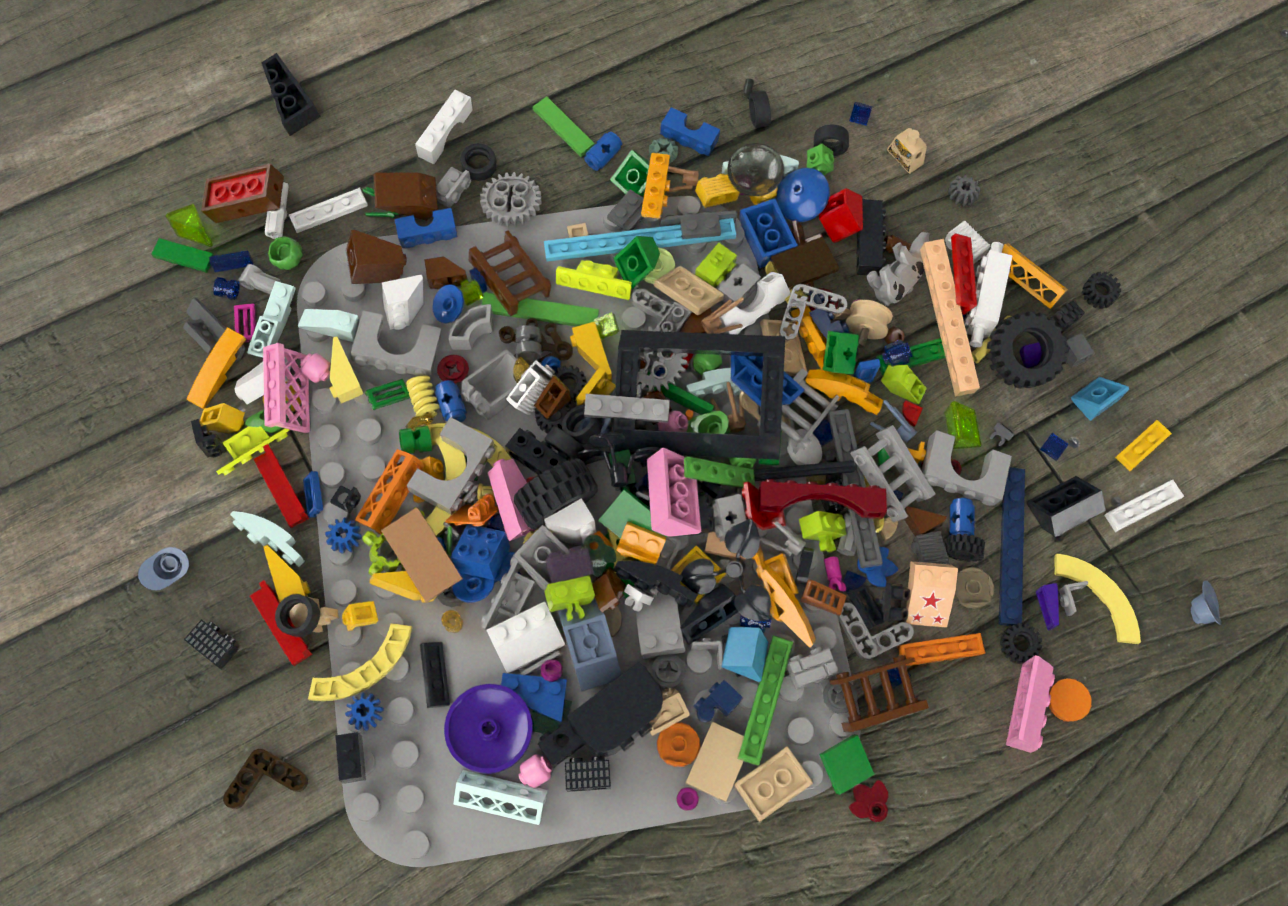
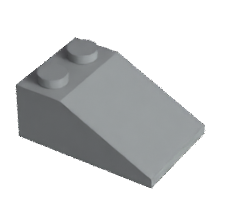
(535, 551)
(660, 627)

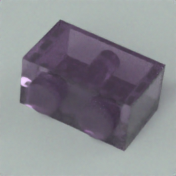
(569, 565)

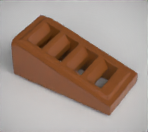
(806, 598)

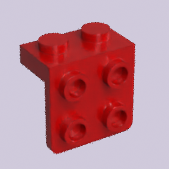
(762, 520)

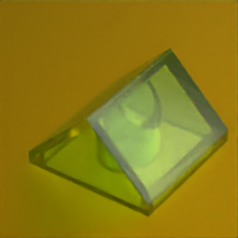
(189, 225)
(963, 425)

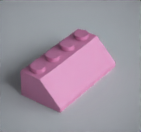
(672, 496)
(1030, 705)

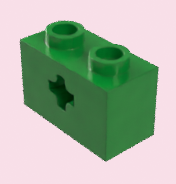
(840, 352)

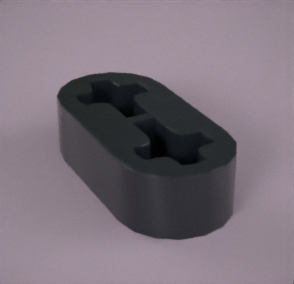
(804, 566)

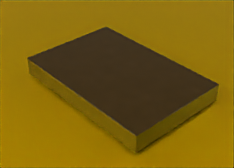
(805, 263)

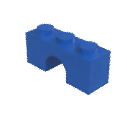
(701, 140)
(441, 228)

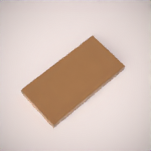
(421, 554)

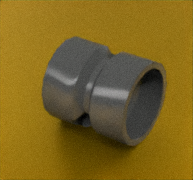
(528, 342)

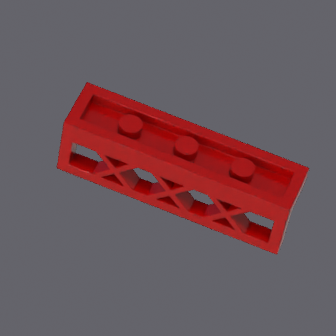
(963, 272)
(280, 487)
(267, 603)

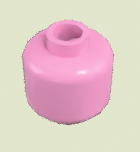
(315, 367)
(676, 422)
(535, 771)

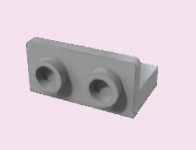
(452, 186)

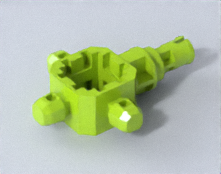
(379, 562)

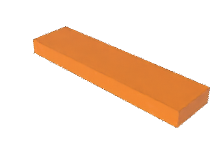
(943, 649)

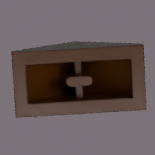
(553, 397)
(923, 521)

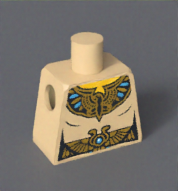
(908, 150)

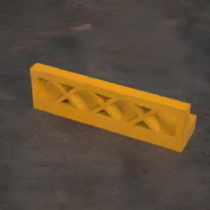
(1037, 272)

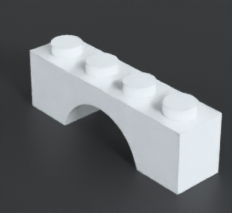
(433, 139)
(770, 292)

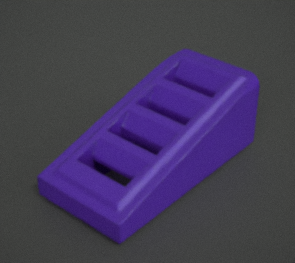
(1048, 601)

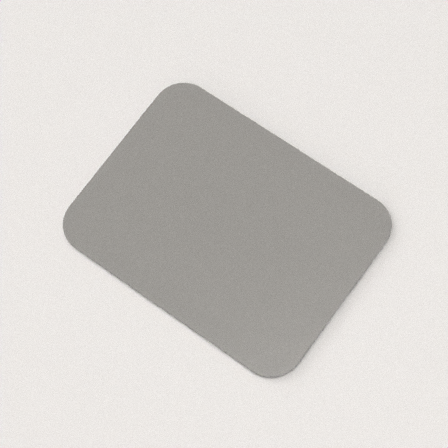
(411, 777)

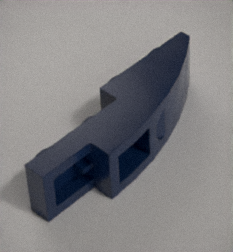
(824, 319)

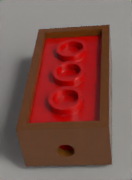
(242, 193)

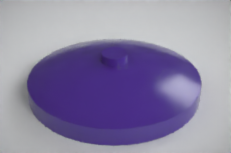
(488, 728)

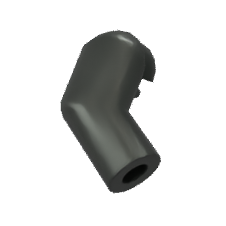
(748, 88)

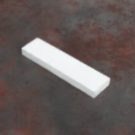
(328, 210)
(1144, 505)

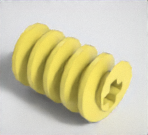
(422, 396)

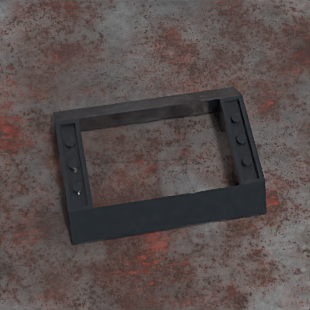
(704, 444)

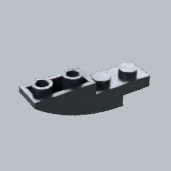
(647, 575)

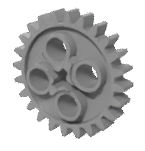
(497, 197)
(672, 365)

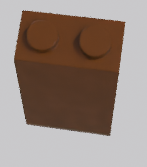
(373, 259)

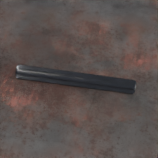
(804, 470)

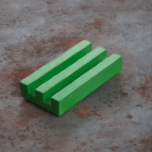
(376, 405)

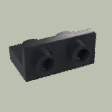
(206, 440)

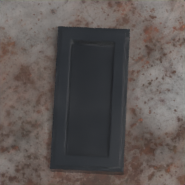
(866, 607)

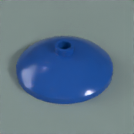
(810, 198)

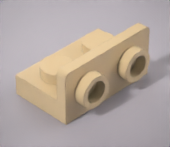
(672, 710)

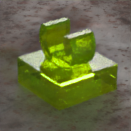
(471, 291)
(607, 325)

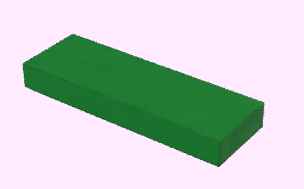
(182, 255)

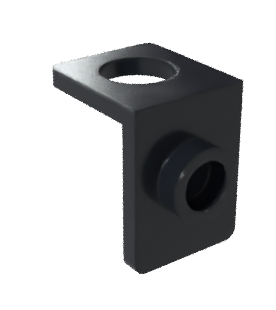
(351, 500)

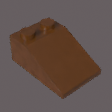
(406, 194)

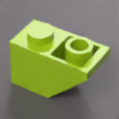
(903, 383)

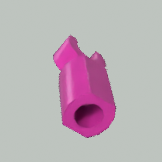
(834, 573)

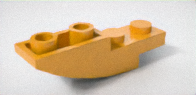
(844, 385)

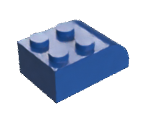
(766, 231)

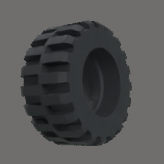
(1051, 344)
(554, 491)

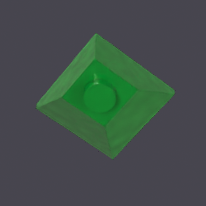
(632, 174)
(637, 259)

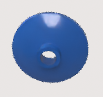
(448, 304)
(464, 589)

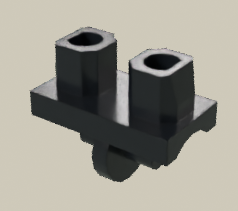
(891, 602)

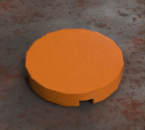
(1069, 700)
(678, 745)

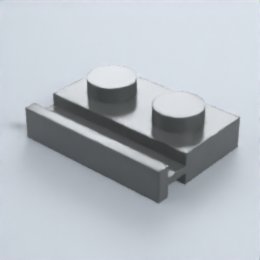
(627, 211)

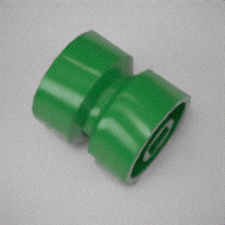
(415, 440)

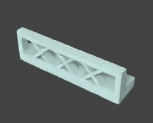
(500, 792)

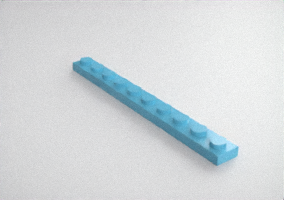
(614, 242)

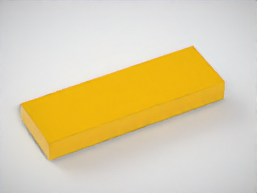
(1143, 445)

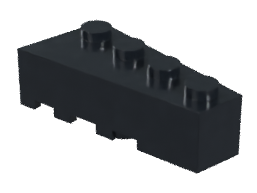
(290, 99)

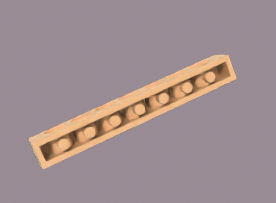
(949, 318)

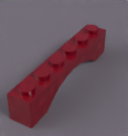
(865, 501)

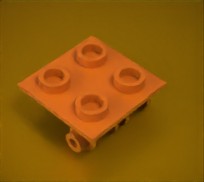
(475, 514)

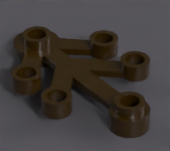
(553, 348)

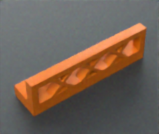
(393, 492)

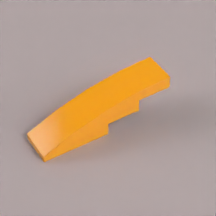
(215, 367)
(793, 613)

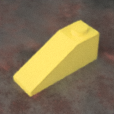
(342, 376)

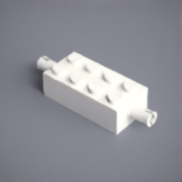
(990, 291)

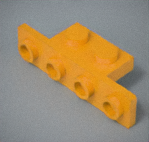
(656, 186)
(812, 335)
(781, 566)

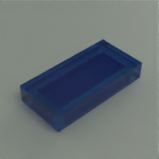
(231, 261)

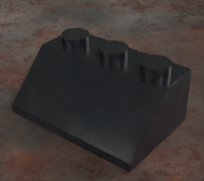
(1067, 505)

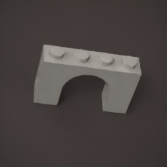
(415, 362)
(939, 471)
(449, 494)

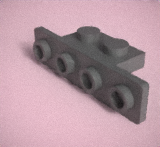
(699, 225)
(206, 328)

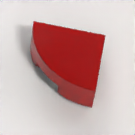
(911, 412)

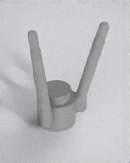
(794, 543)

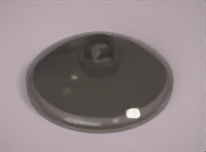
(758, 160)

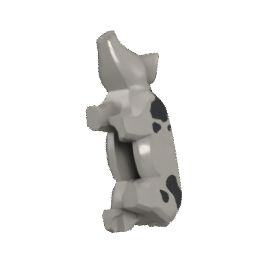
(900, 276)

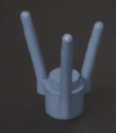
(905, 431)

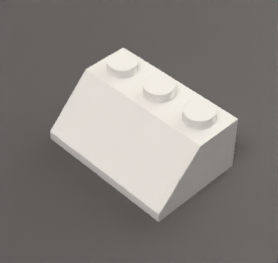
(402, 300)
(572, 523)
(525, 637)

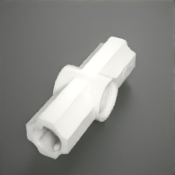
(275, 219)

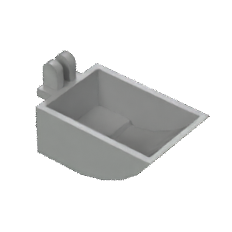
(491, 385)

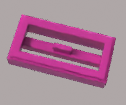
(245, 307)

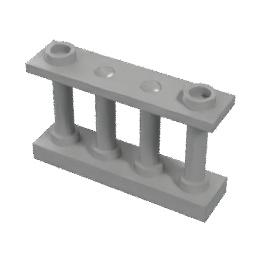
(804, 441)
(905, 464)

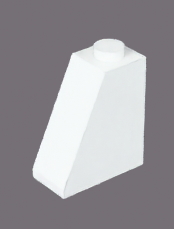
(252, 384)

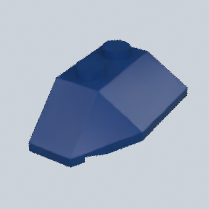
(747, 375)

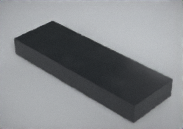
(434, 674)

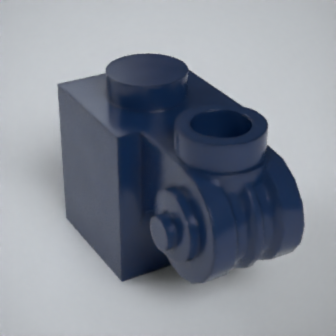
(722, 697)

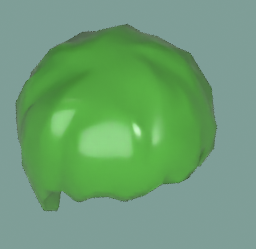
(285, 253)

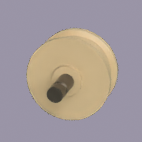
(868, 320)

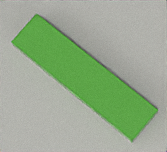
(563, 126)

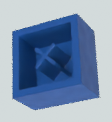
(480, 551)

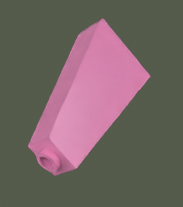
(506, 482)

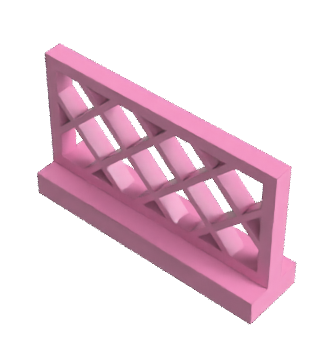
(275, 389)

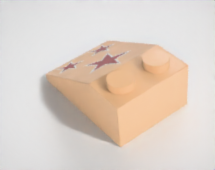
(931, 593)

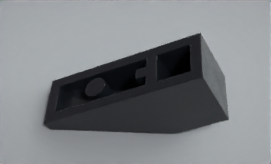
(709, 613)

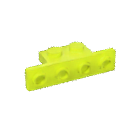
(594, 278)
(246, 443)

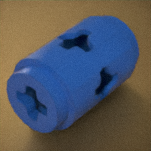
(610, 144)
(450, 401)
(962, 510)

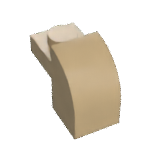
(299, 614)

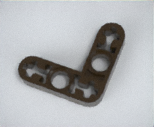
(258, 771)

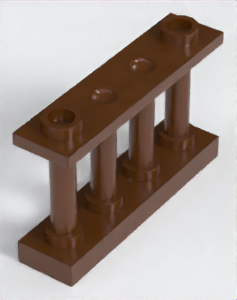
(500, 287)
(875, 716)

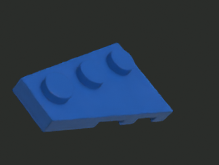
(539, 694)

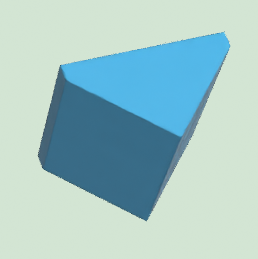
(1098, 396)
(745, 652)

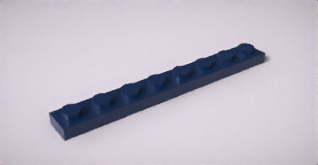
(1012, 549)

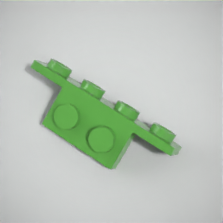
(717, 472)

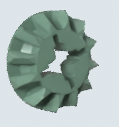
(672, 149)

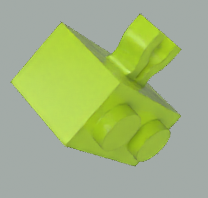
(716, 265)
(823, 528)
(569, 595)

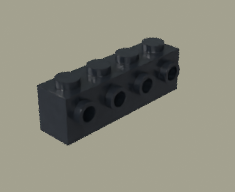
(870, 239)
(532, 453)

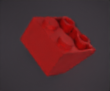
(842, 215)

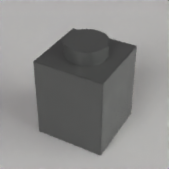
(1079, 350)

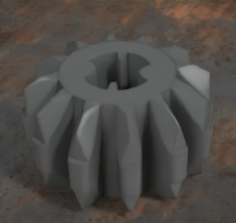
(964, 190)

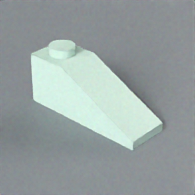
(330, 323)

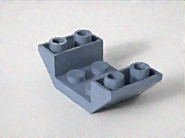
(591, 646)

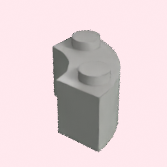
(470, 327)

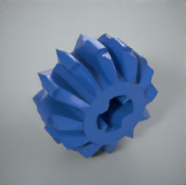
(335, 538)
(357, 718)

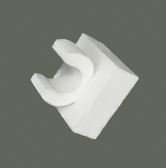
(638, 596)

